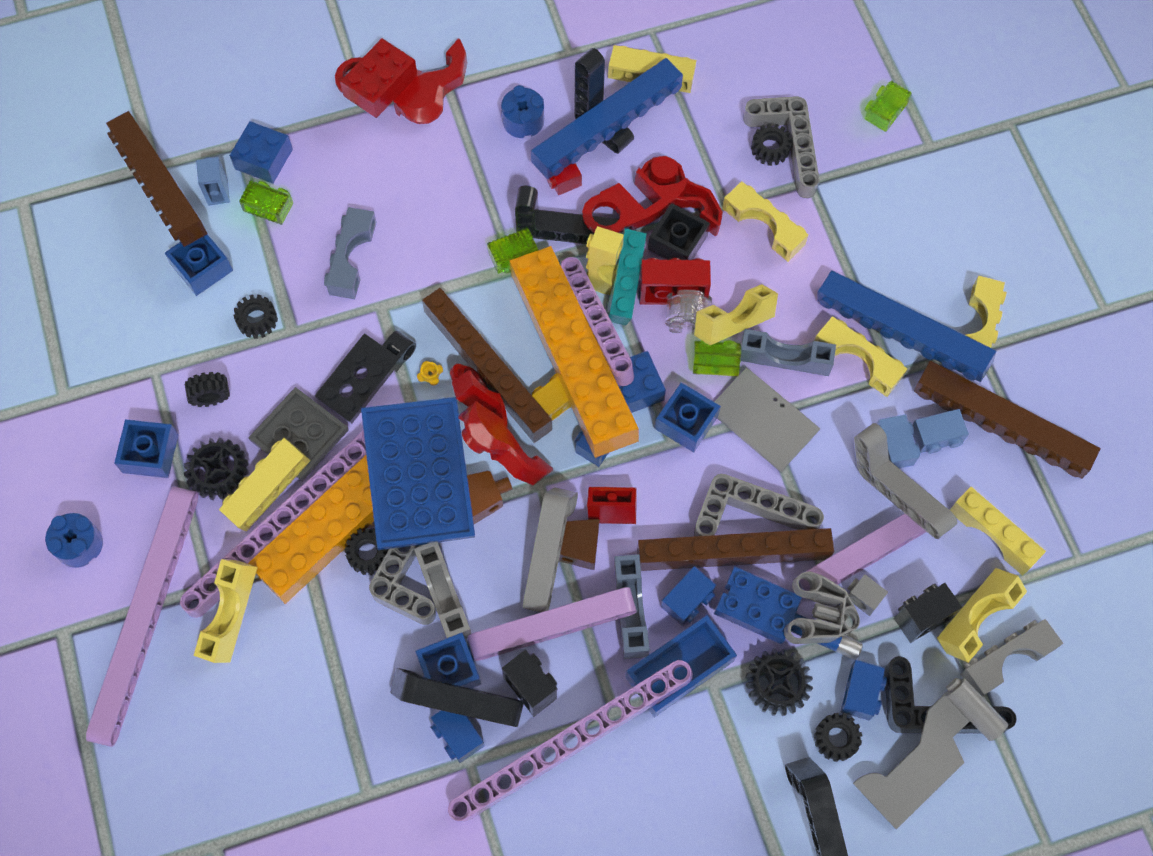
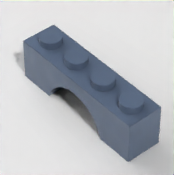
(357, 228)
(812, 358)
(633, 627)

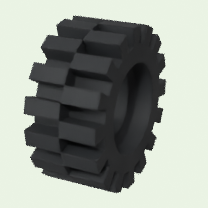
(774, 134)
(249, 306)
(207, 389)
(352, 552)
(844, 723)

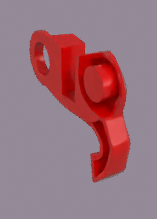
(424, 96)
(662, 183)
(488, 428)

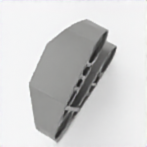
(826, 593)

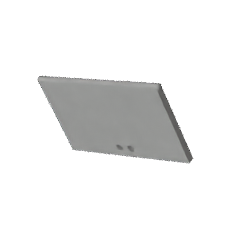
(764, 423)

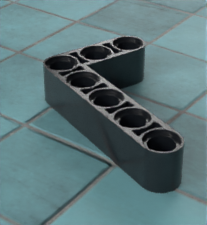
(590, 92)
(552, 224)
(434, 694)
(913, 713)
(819, 805)

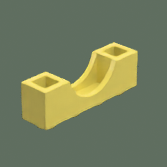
(746, 204)
(602, 257)
(986, 300)
(755, 307)
(883, 369)
(1016, 546)
(997, 593)
(219, 638)

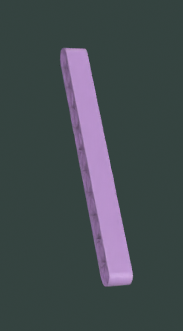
(271, 524)
(142, 618)
(536, 756)

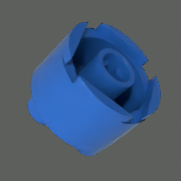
(522, 112)
(73, 539)

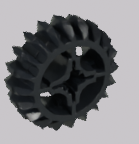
(221, 452)
(785, 689)

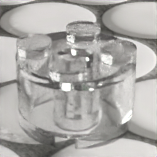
(682, 309)

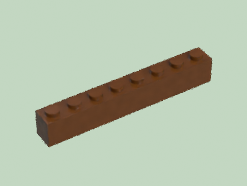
(156, 179)
(487, 363)
(1007, 420)
(735, 549)

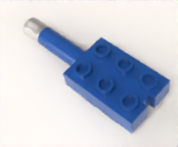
(768, 609)

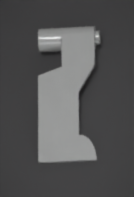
(935, 755)

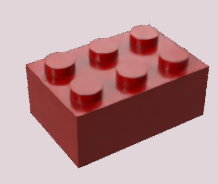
(379, 77)
(669, 276)

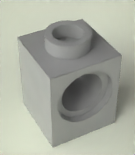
(866, 594)

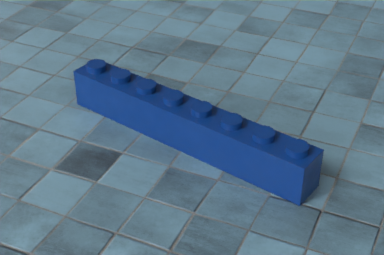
(606, 119)
(906, 326)

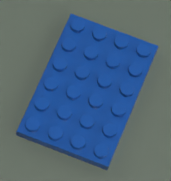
(417, 473)

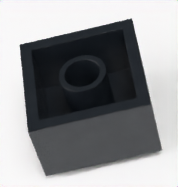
(678, 234)
(927, 611)
(530, 682)

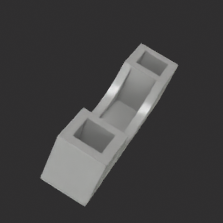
(442, 590)
(1035, 643)

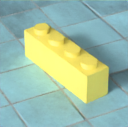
(630, 63)
(264, 484)

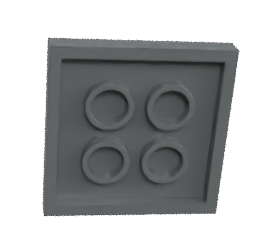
(302, 424)

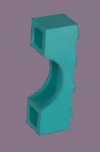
(625, 284)

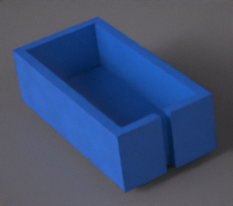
(699, 646)

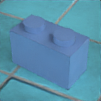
(213, 181)
(940, 431)
(901, 445)

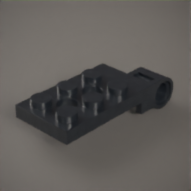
(380, 364)

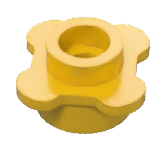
(430, 367)

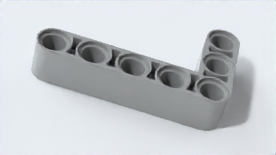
(786, 115)
(896, 486)
(754, 506)
(555, 509)
(395, 590)

